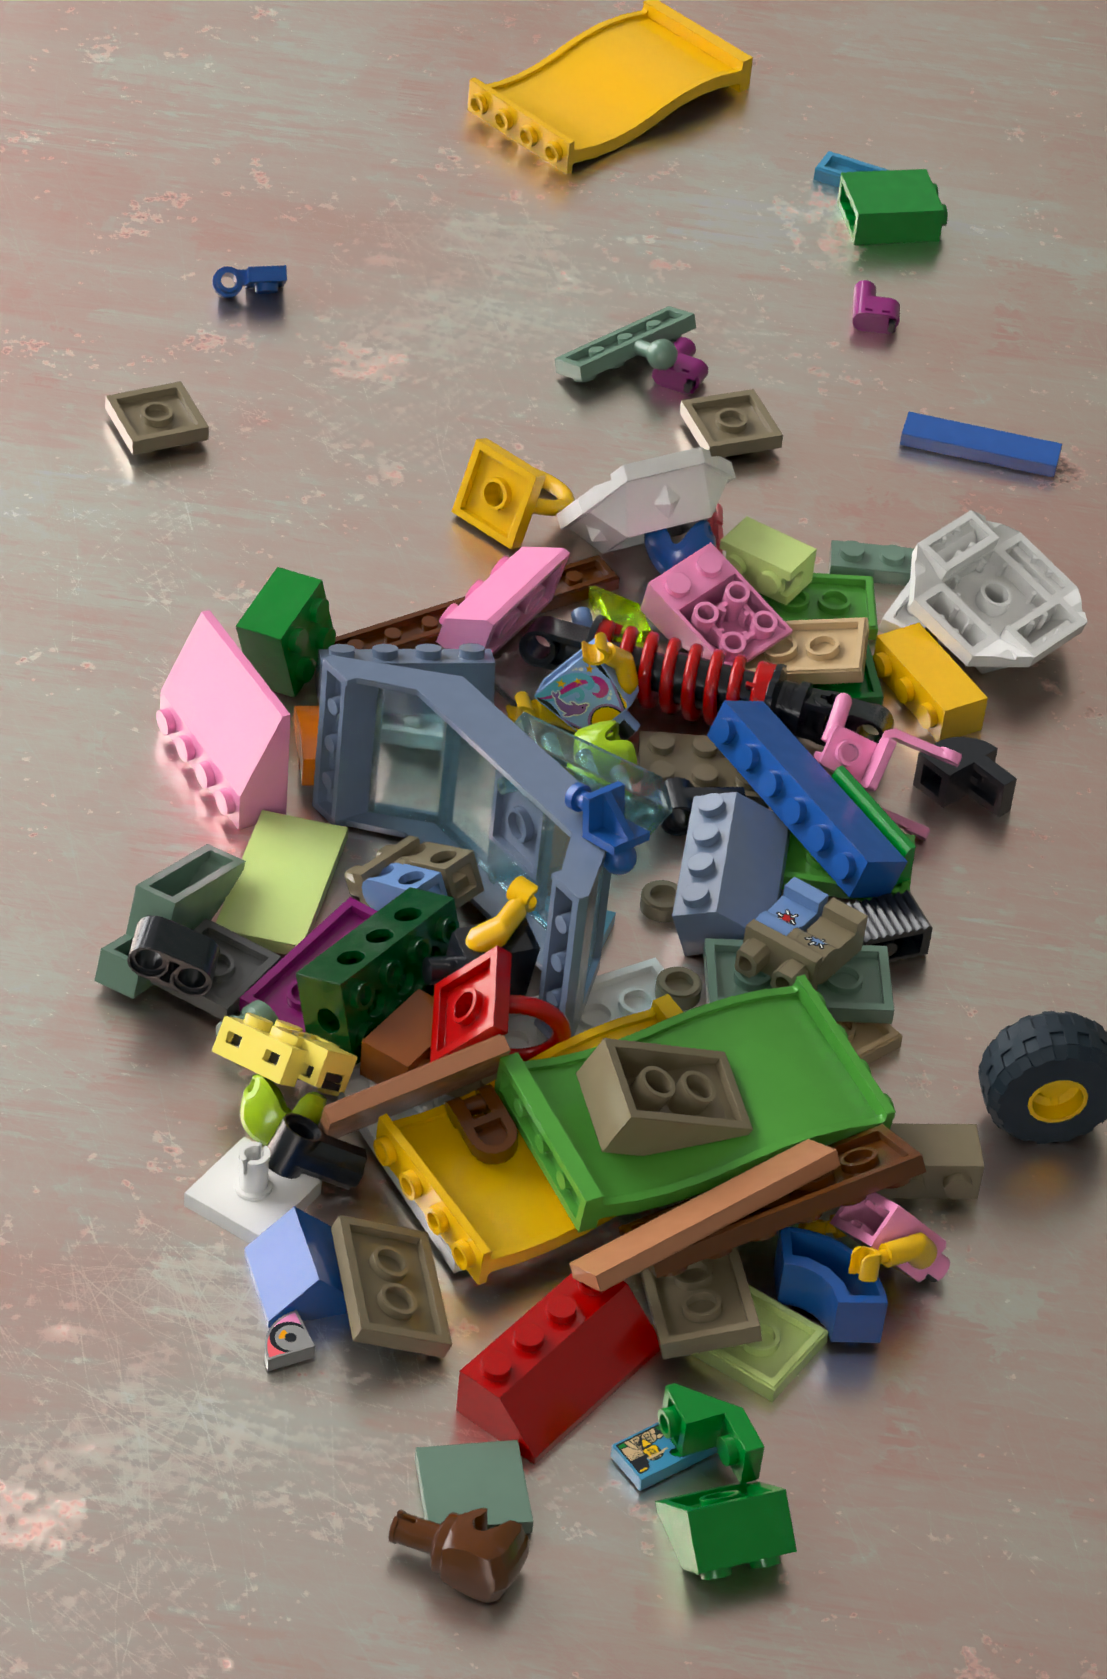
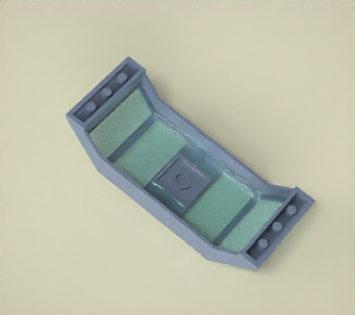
(446, 765)

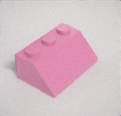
(505, 601)

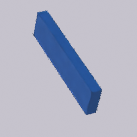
(981, 444)

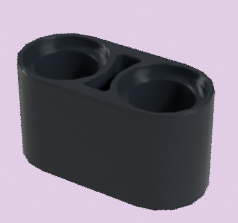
(173, 956)

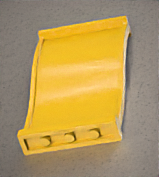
(609, 84)
(488, 1210)

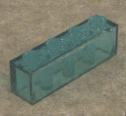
(645, 791)

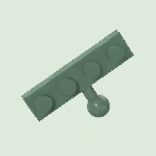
(646, 337)

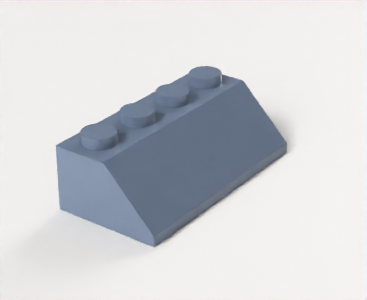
(469, 661)
(728, 868)

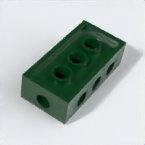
(375, 968)

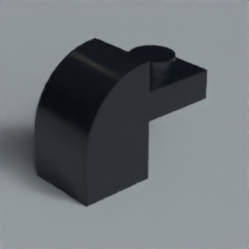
(976, 776)

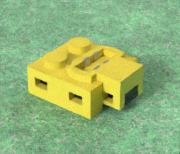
(284, 1053)

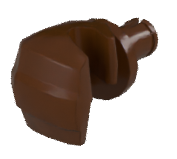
(465, 1552)

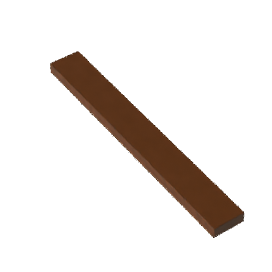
(424, 625)

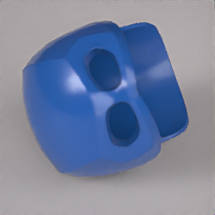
(666, 554)

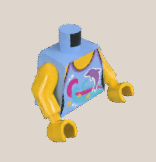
(586, 690)

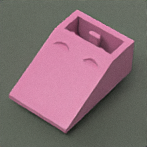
(712, 606)

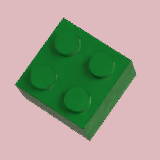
(286, 630)

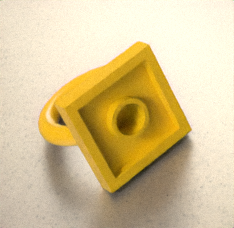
(504, 492)

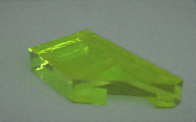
(619, 610)

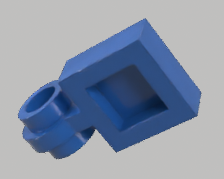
(262, 278)

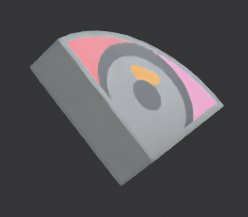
(287, 1342)

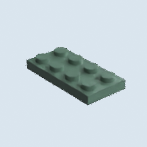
(853, 994)

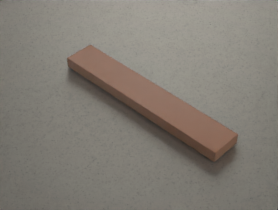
(704, 1215)

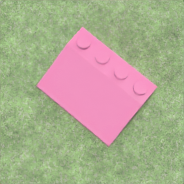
(227, 724)

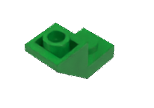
(704, 1422)

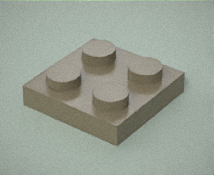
(157, 418)
(731, 423)

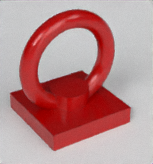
(477, 1006)

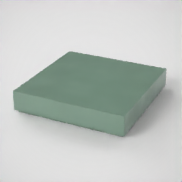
(472, 1478)

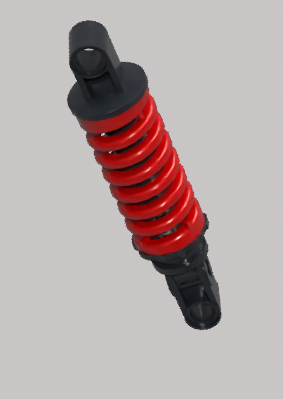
(702, 684)

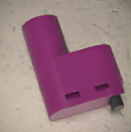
(874, 312)
(687, 371)

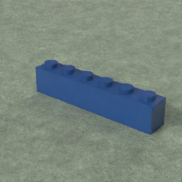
(806, 799)

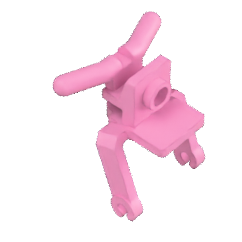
(869, 759)

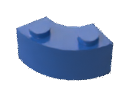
(815, 1277)

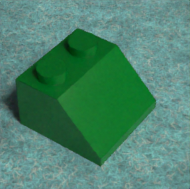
(728, 1527)

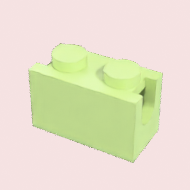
(769, 559)

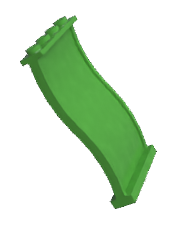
(790, 1069)

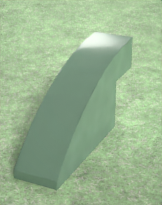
(182, 893)

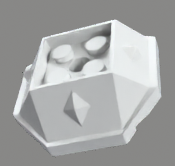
(649, 497)
(992, 595)

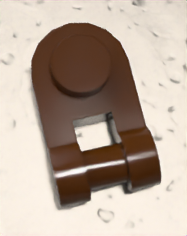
(490, 1136)

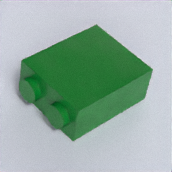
(891, 206)

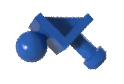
(606, 824)

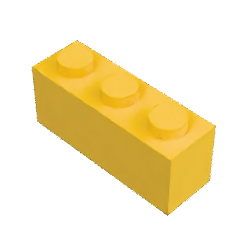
(929, 682)

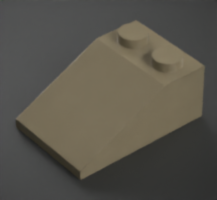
(660, 1097)

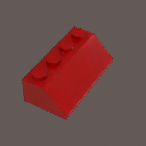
(556, 1365)

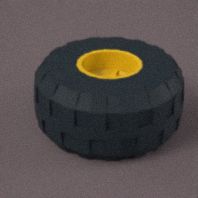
(1046, 1077)

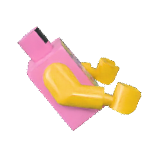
(888, 1238)

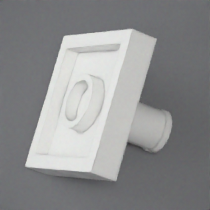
(247, 1195)

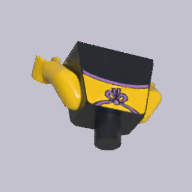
(507, 930)

